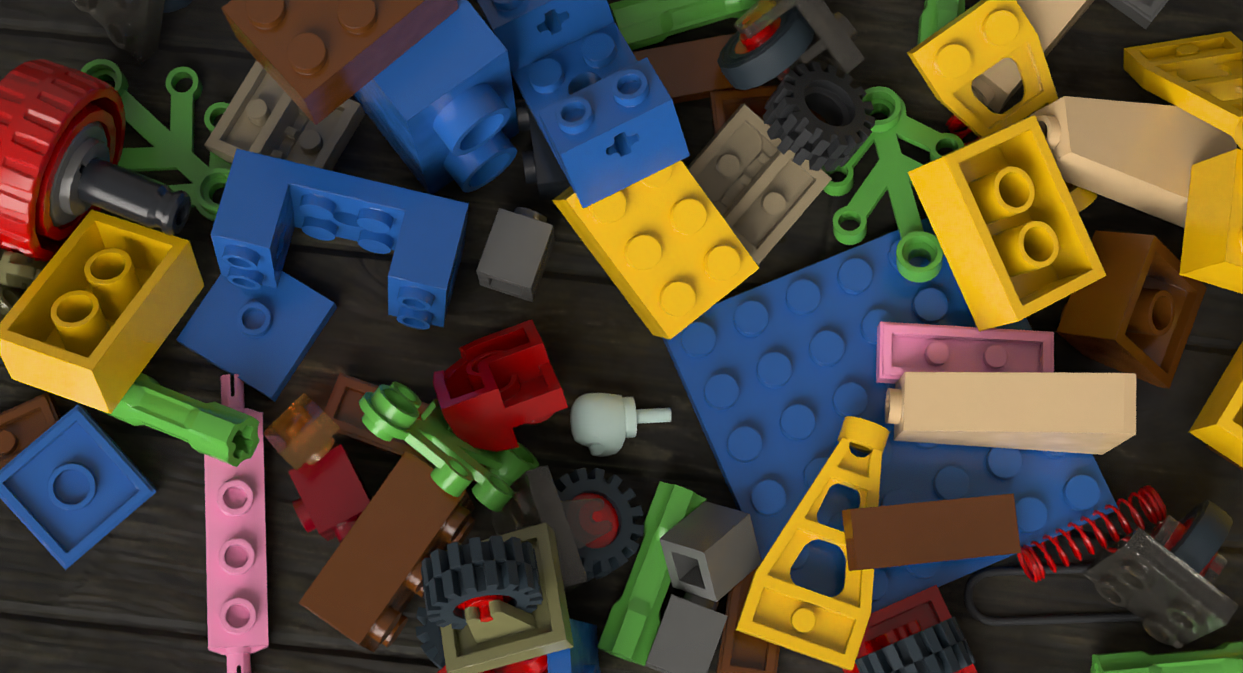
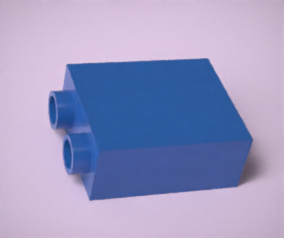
(448, 104)

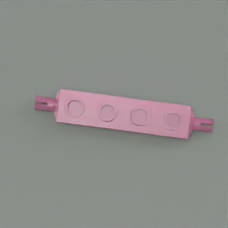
(236, 548)

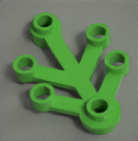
(175, 147)
(892, 175)
(394, 414)

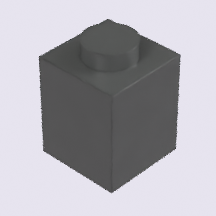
(516, 253)
(710, 551)
(687, 635)

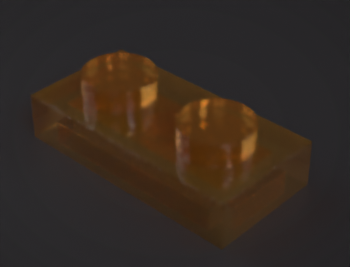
(302, 433)

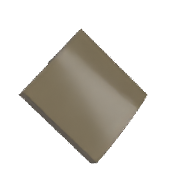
(272, 124)
(754, 183)

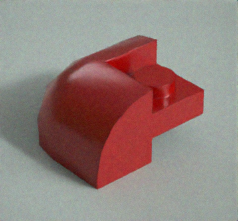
(498, 387)

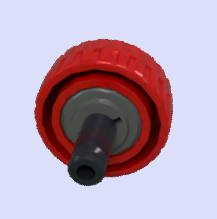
(62, 160)

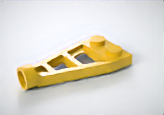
(970, 47)
(1211, 61)
(802, 618)

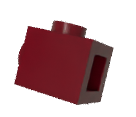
(330, 494)

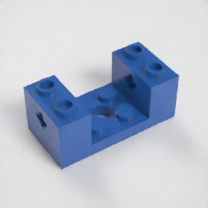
(588, 93)
(274, 195)

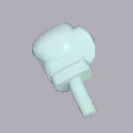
(605, 421)

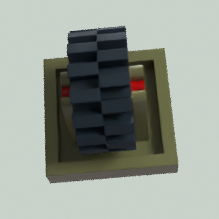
(498, 599)

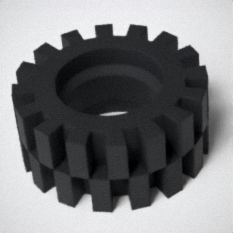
(807, 135)

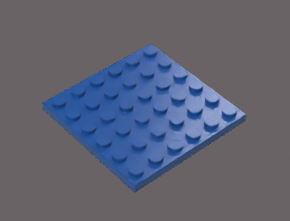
(799, 356)

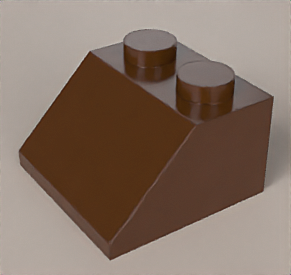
(1137, 312)

